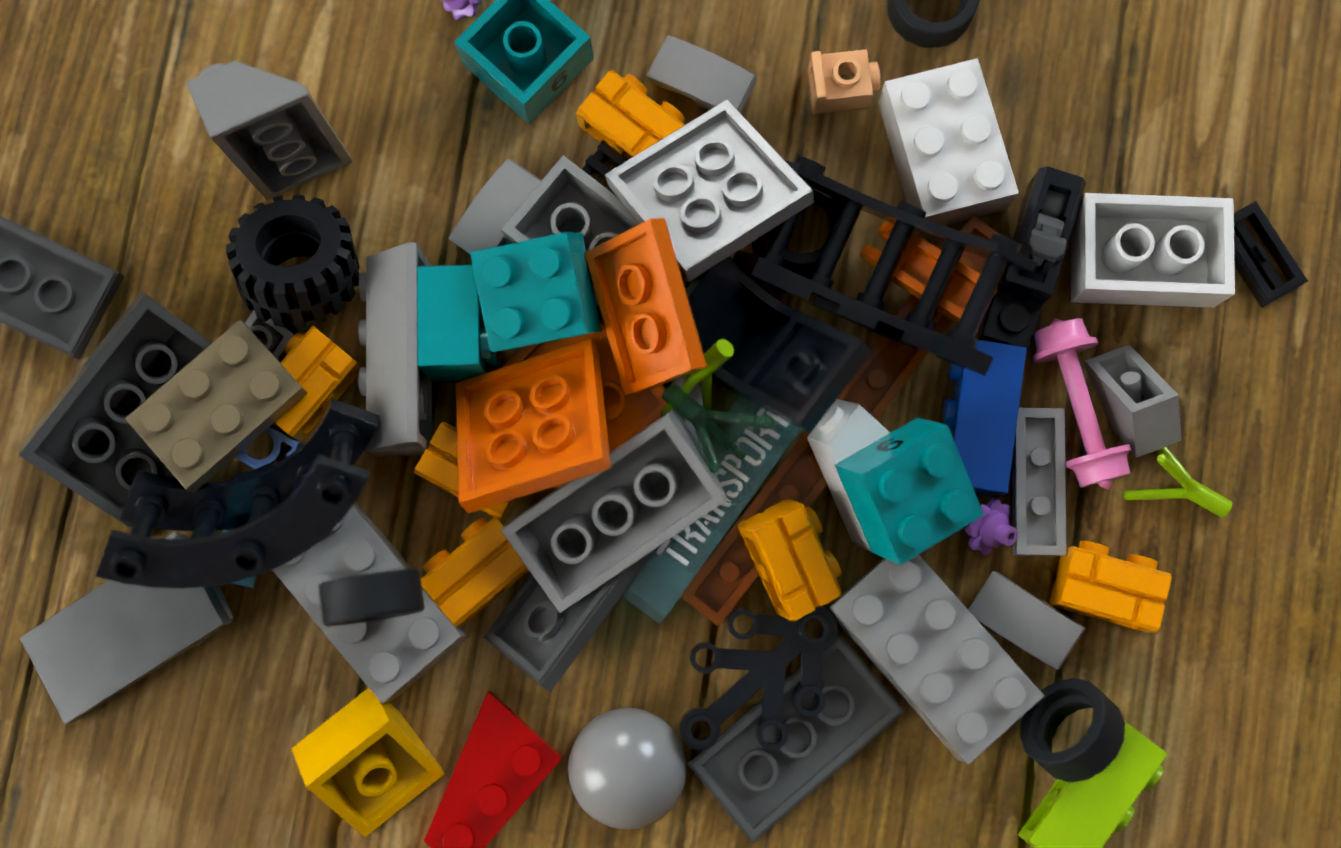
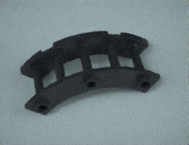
(868, 307)
(275, 508)

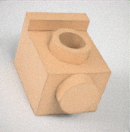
(832, 92)

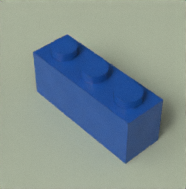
(985, 416)

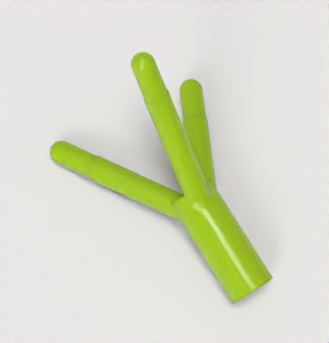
(714, 358)
(1190, 488)

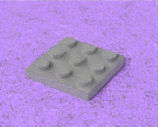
(712, 186)

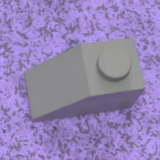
(1135, 400)

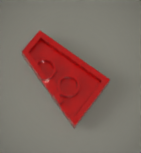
(491, 779)

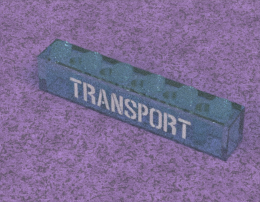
(681, 557)

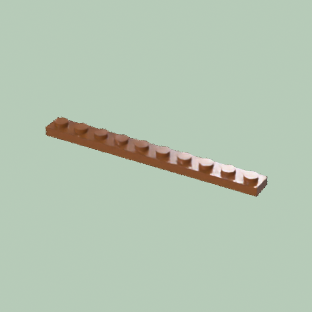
(799, 477)

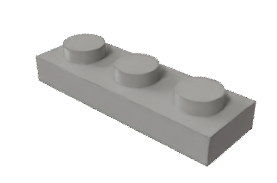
(1039, 483)

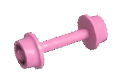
(1062, 342)

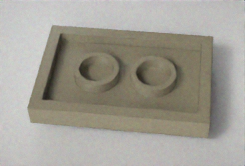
(216, 406)

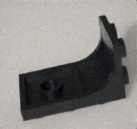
(779, 354)

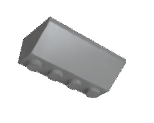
(267, 126)
(389, 334)
(616, 515)

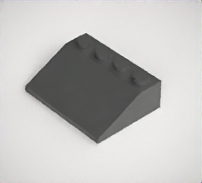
(85, 430)

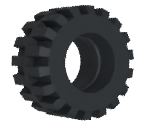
(289, 231)

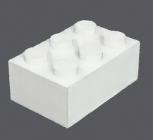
(947, 143)
(1152, 250)

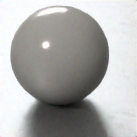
(627, 768)

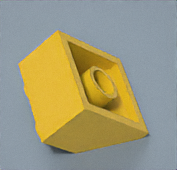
(366, 762)

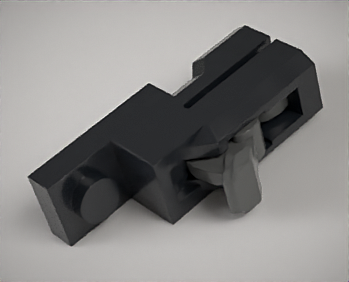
(1044, 233)

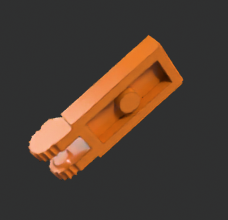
(915, 270)

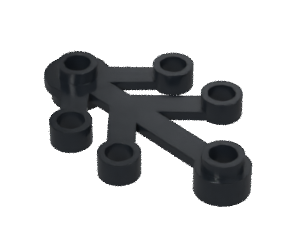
(766, 671)

